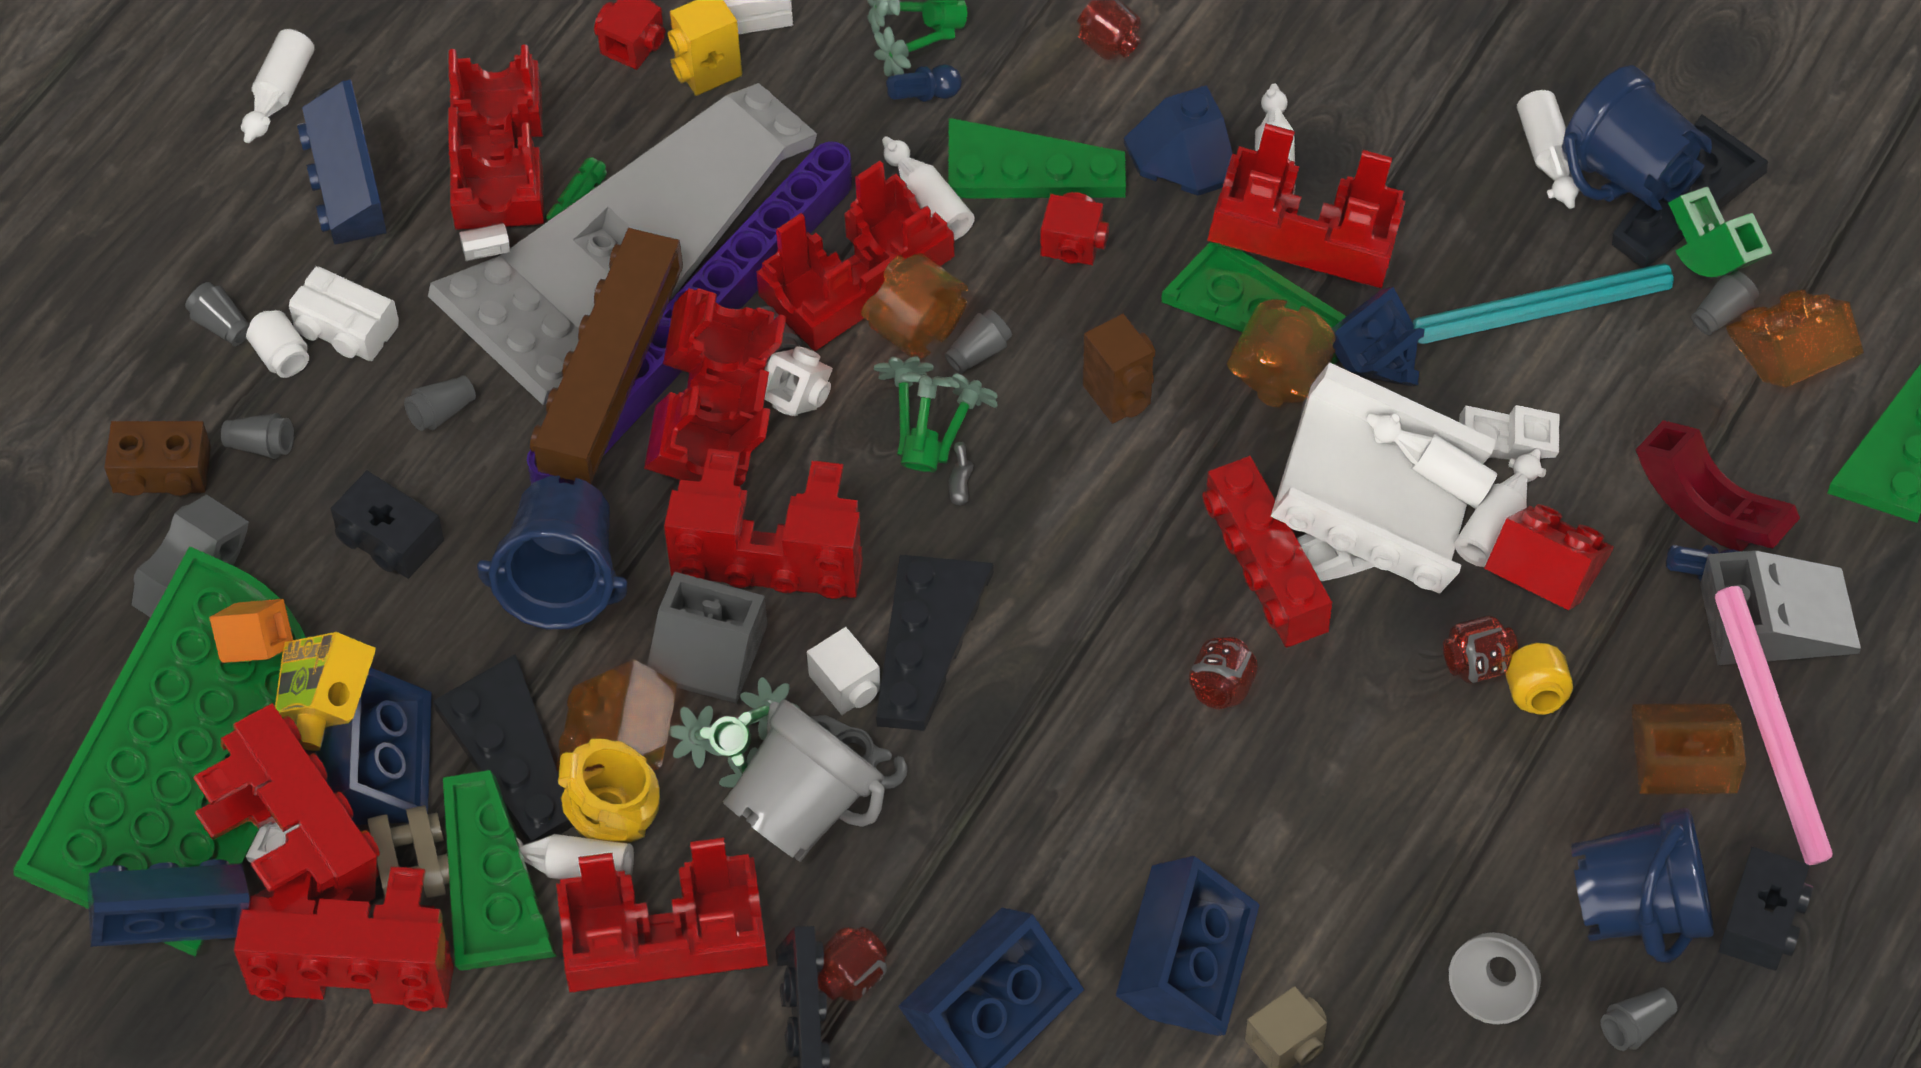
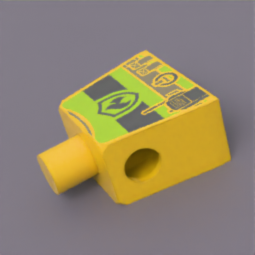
(321, 683)

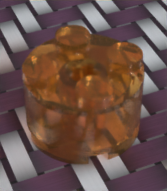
(915, 304)
(1282, 352)

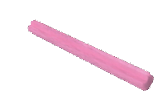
(1773, 725)

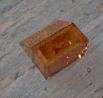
(1797, 337)
(622, 706)
(1688, 748)

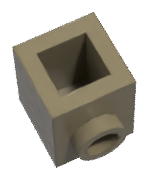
(1287, 1030)

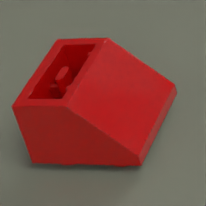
(1549, 555)

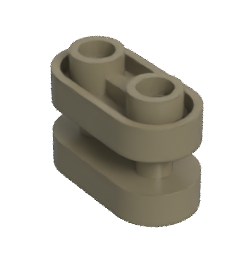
(422, 831)

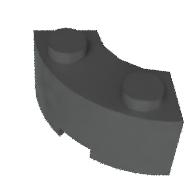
(201, 525)

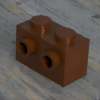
(1118, 368)
(157, 457)

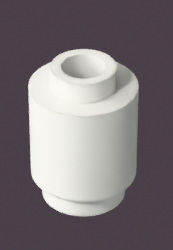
(278, 343)

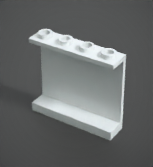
(1364, 491)

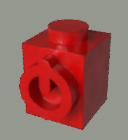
(629, 30)
(1073, 228)

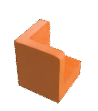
(251, 630)

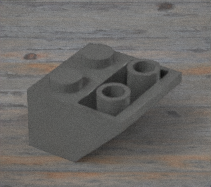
(707, 636)

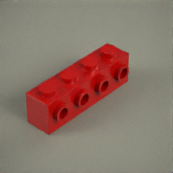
(1267, 552)

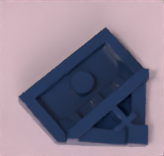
(1379, 340)

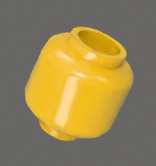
(1539, 678)

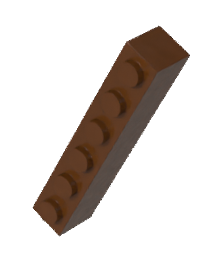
(607, 355)

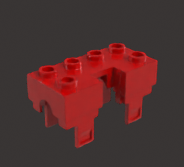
(487, 173)
(1261, 215)
(828, 295)
(724, 390)
(810, 553)
(279, 783)
(618, 943)
(300, 949)

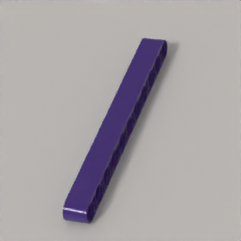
(810, 189)

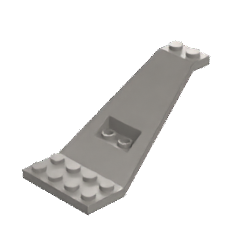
(685, 188)

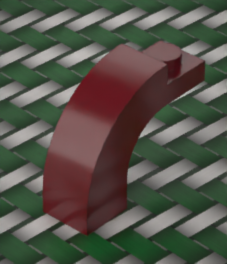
(1704, 497)

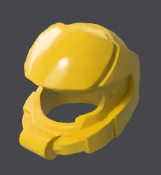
(612, 800)

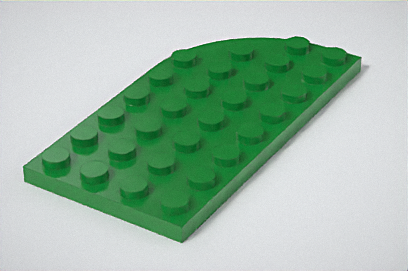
(132, 780)

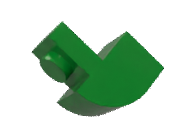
(1713, 244)

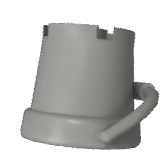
(803, 783)

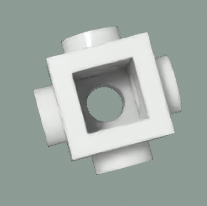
(797, 381)

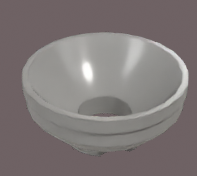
(1481, 992)

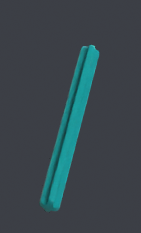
(1544, 303)

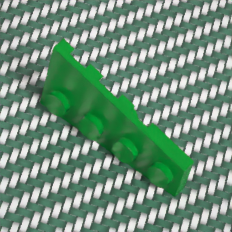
(1020, 164)
(1230, 284)
(1887, 463)
(490, 887)

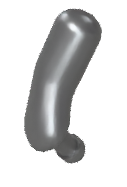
(959, 476)

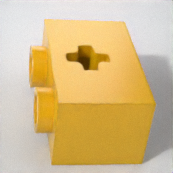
(705, 45)

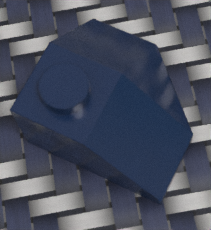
(1183, 142)

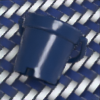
(1633, 141)
(556, 557)
(1646, 885)

